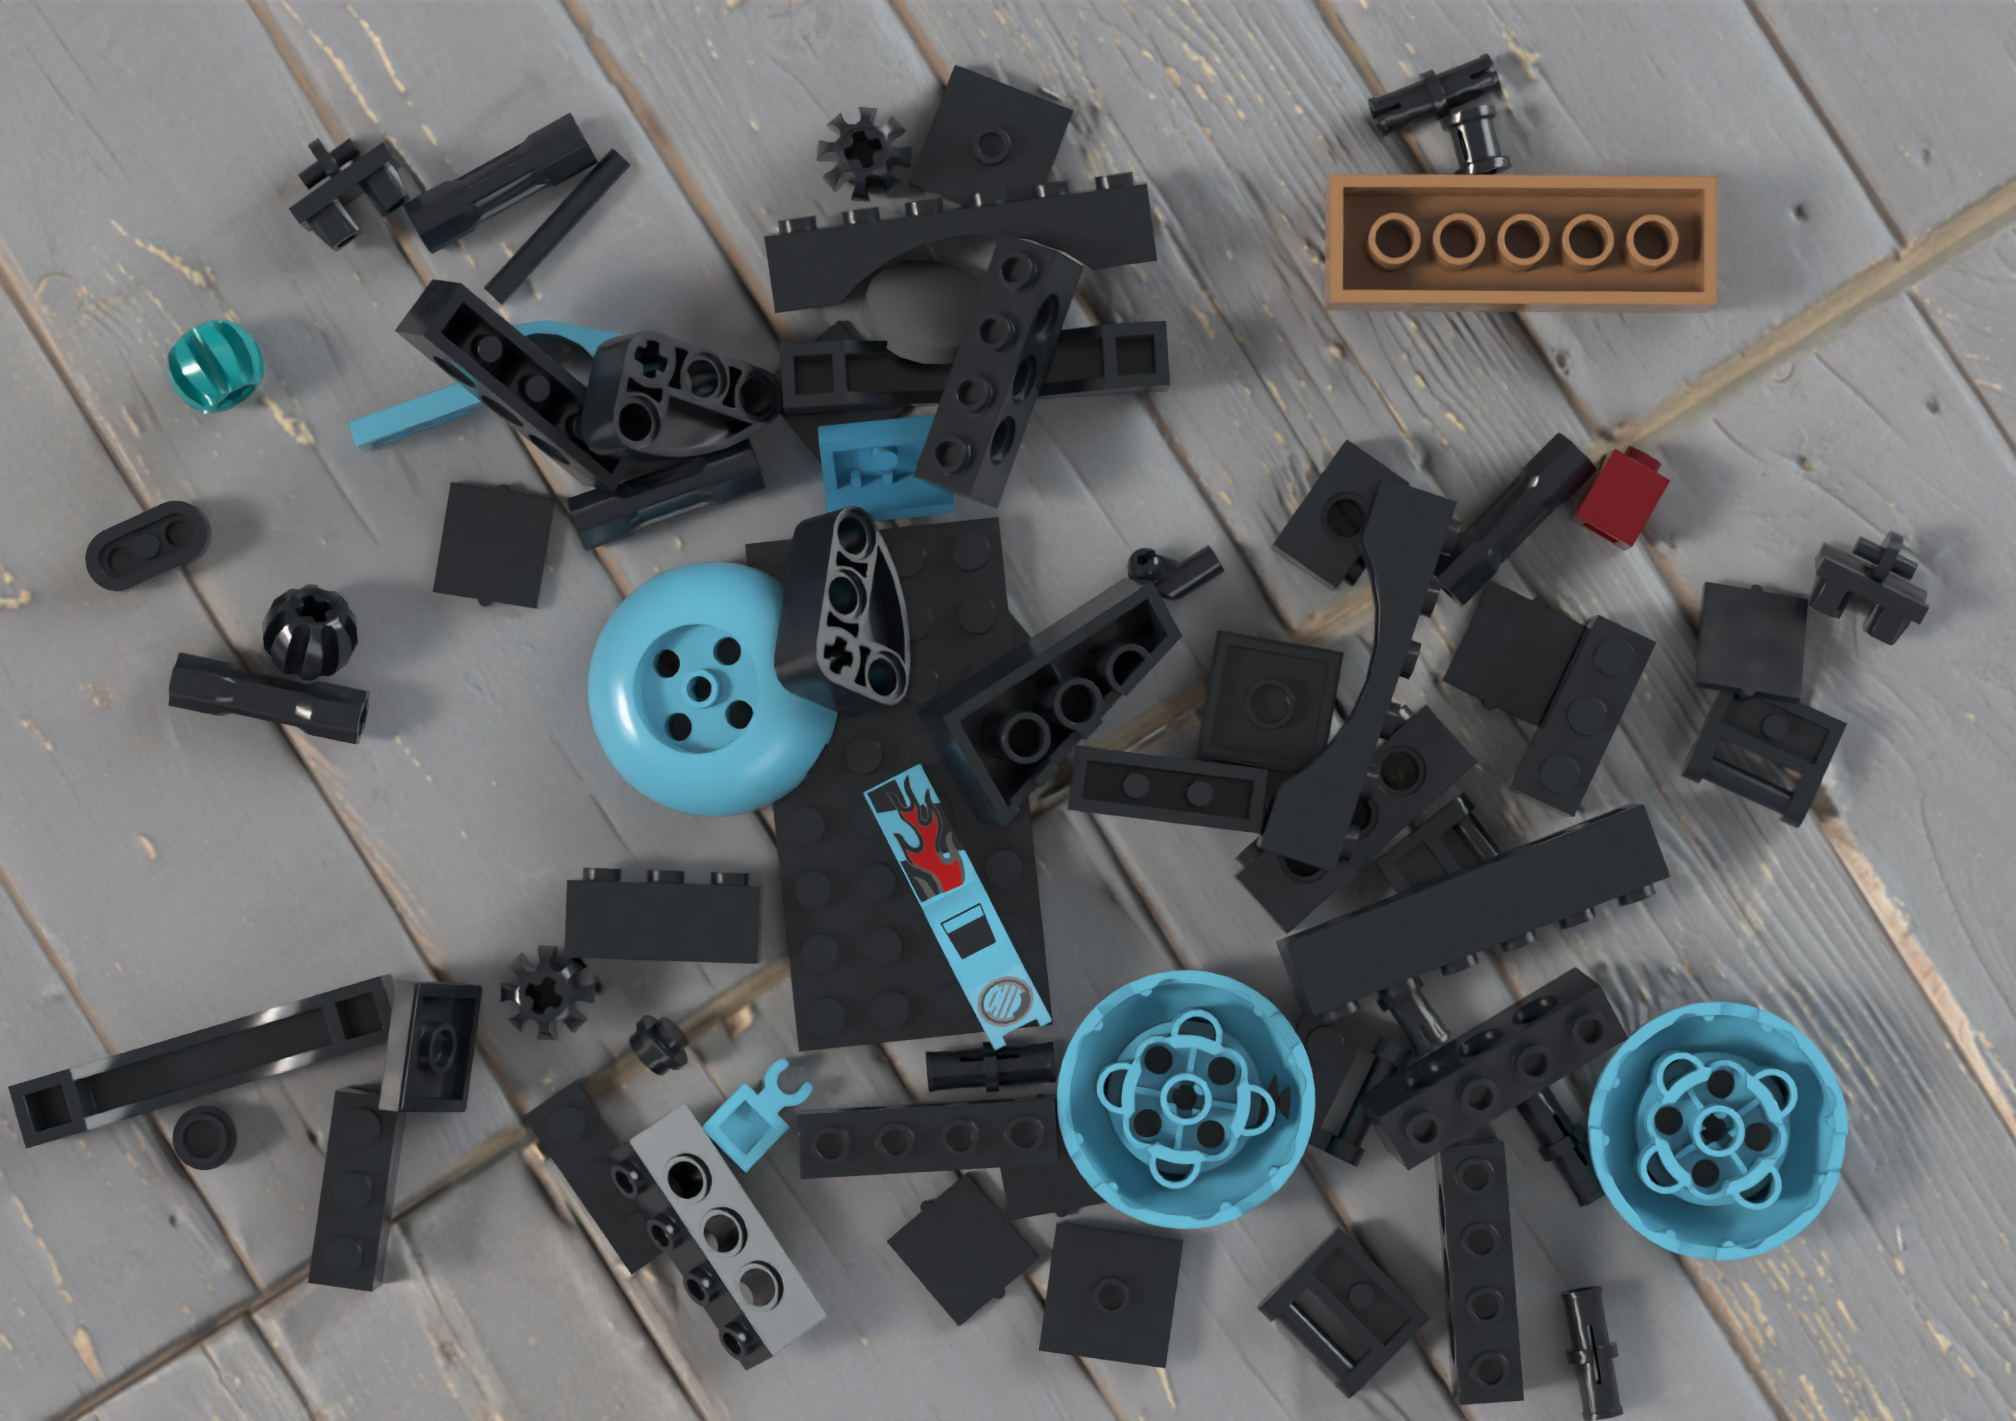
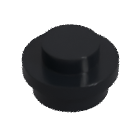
(659, 1044)
(205, 1137)

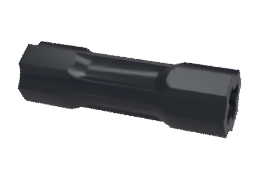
(462, 204)
(1538, 490)
(665, 494)
(225, 689)

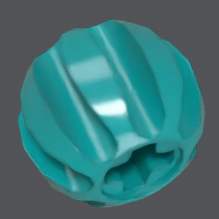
(215, 366)

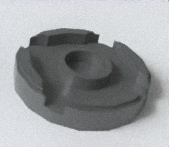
(921, 309)

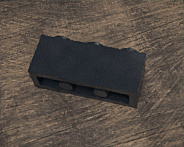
(1582, 716)
(1167, 789)
(663, 917)
(357, 1192)

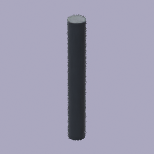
(557, 226)

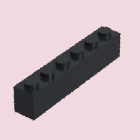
(1473, 910)

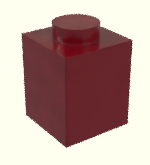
(1621, 496)

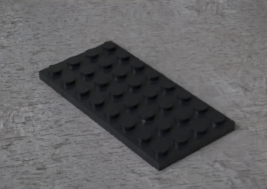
(854, 929)

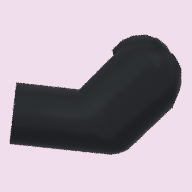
(1172, 577)

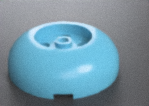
(634, 704)
(1171, 1175)
(1758, 1194)

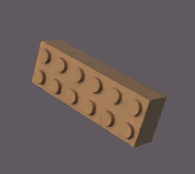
(1520, 243)

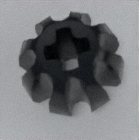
(876, 138)
(309, 632)
(530, 998)

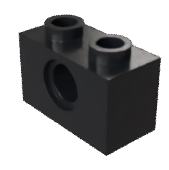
(1307, 536)

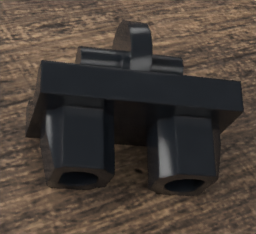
(325, 207)
(1893, 599)

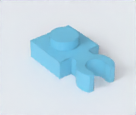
(749, 1122)

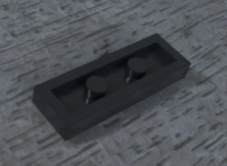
(577, 1141)

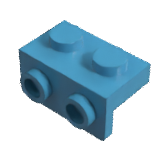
(875, 466)

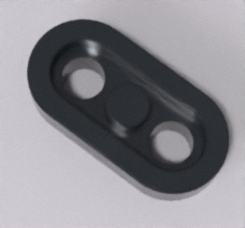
(150, 546)

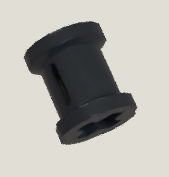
(1476, 141)

